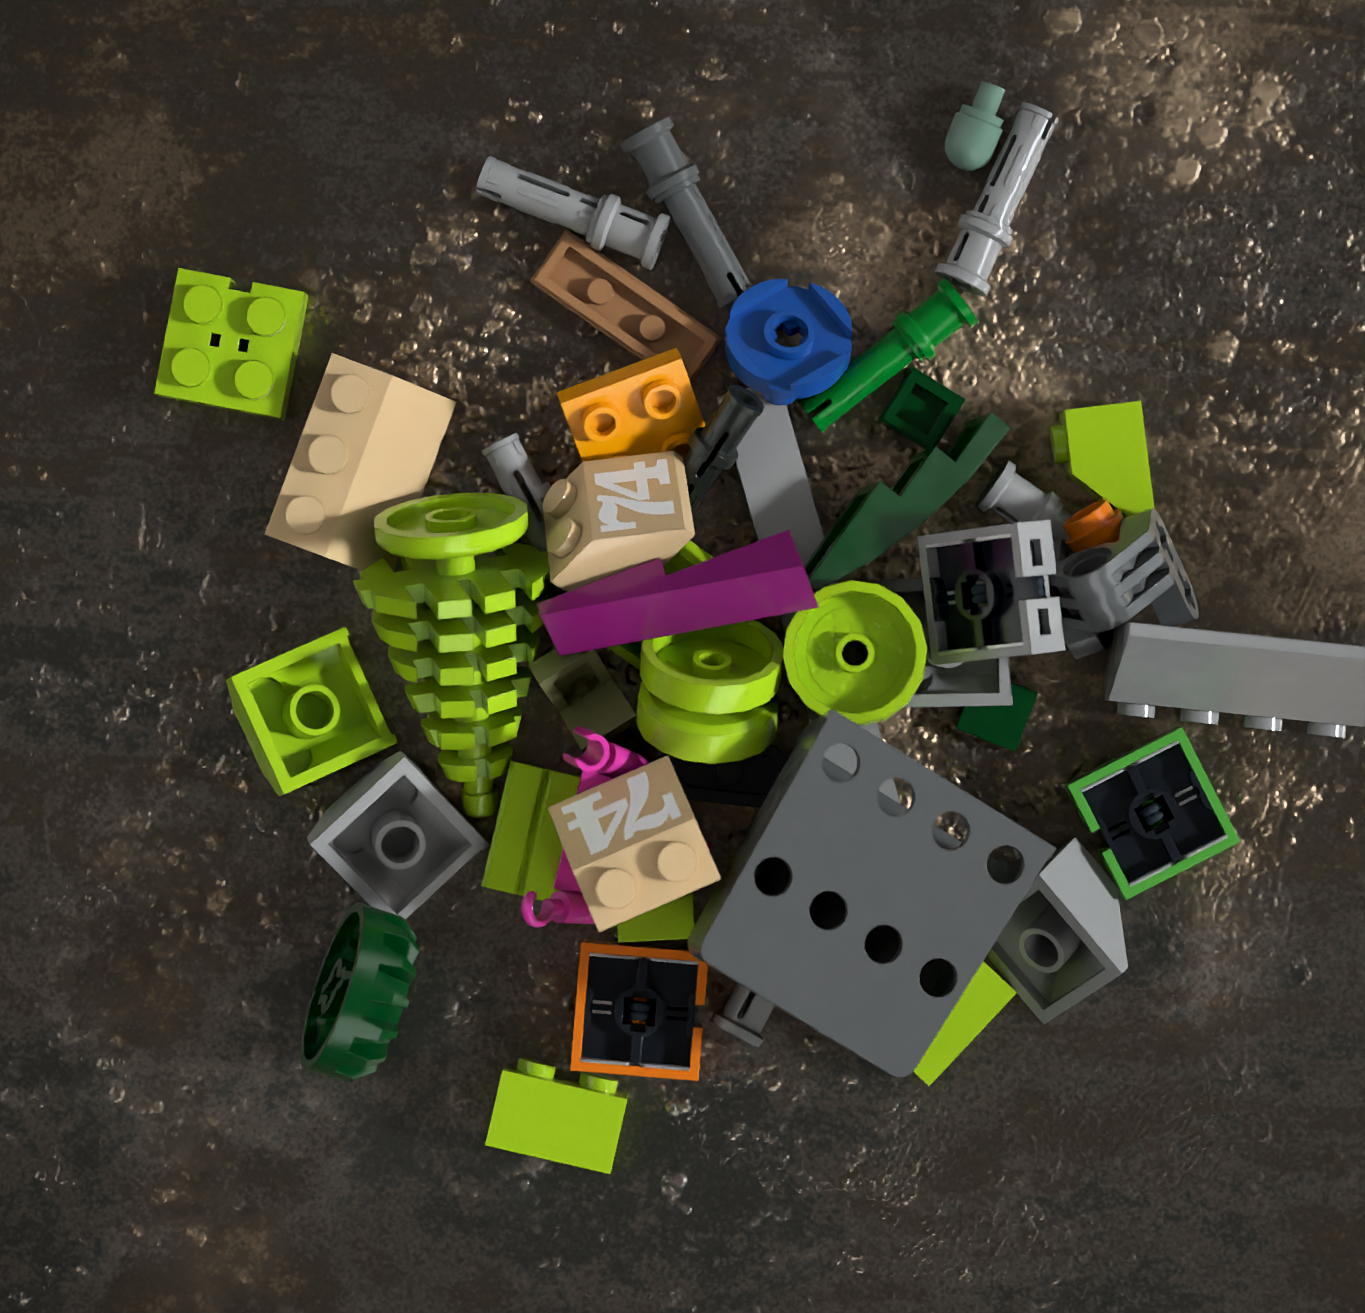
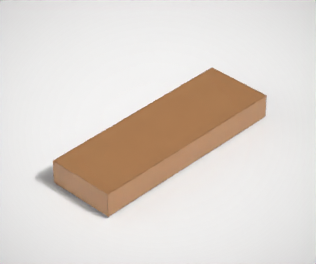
(622, 305)

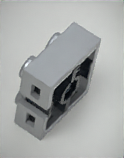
(990, 592)

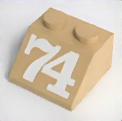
(616, 517)
(633, 843)

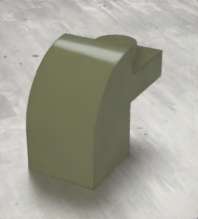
(588, 697)

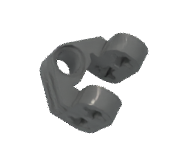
(1117, 581)

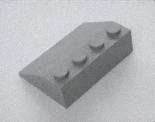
(1236, 675)

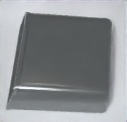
(863, 906)

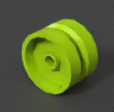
(893, 643)
(711, 692)

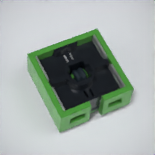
(1174, 800)

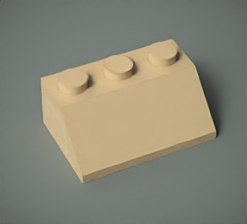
(359, 453)

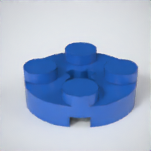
(788, 371)

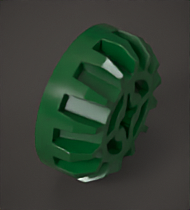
(359, 994)

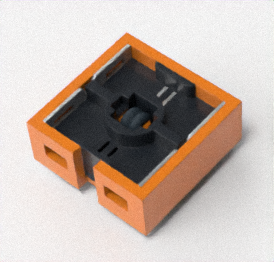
(638, 1010)

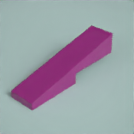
(649, 604)

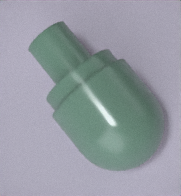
(975, 130)

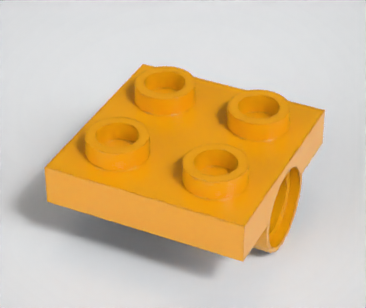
(634, 410)

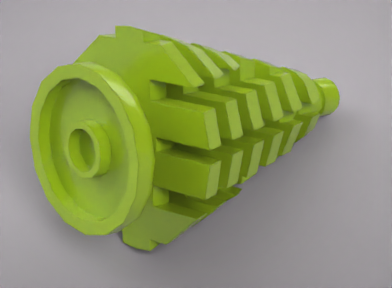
(461, 626)

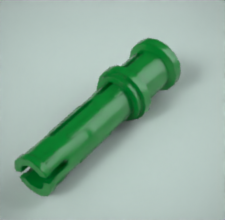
(913, 337)

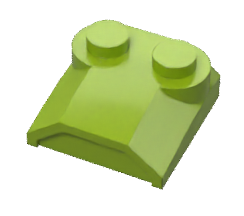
(308, 712)

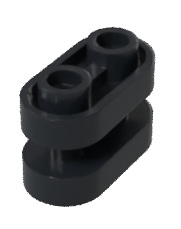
(731, 782)

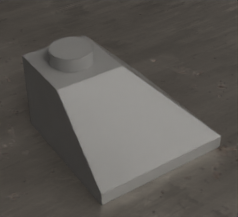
(1063, 934)

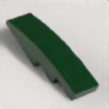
(885, 515)

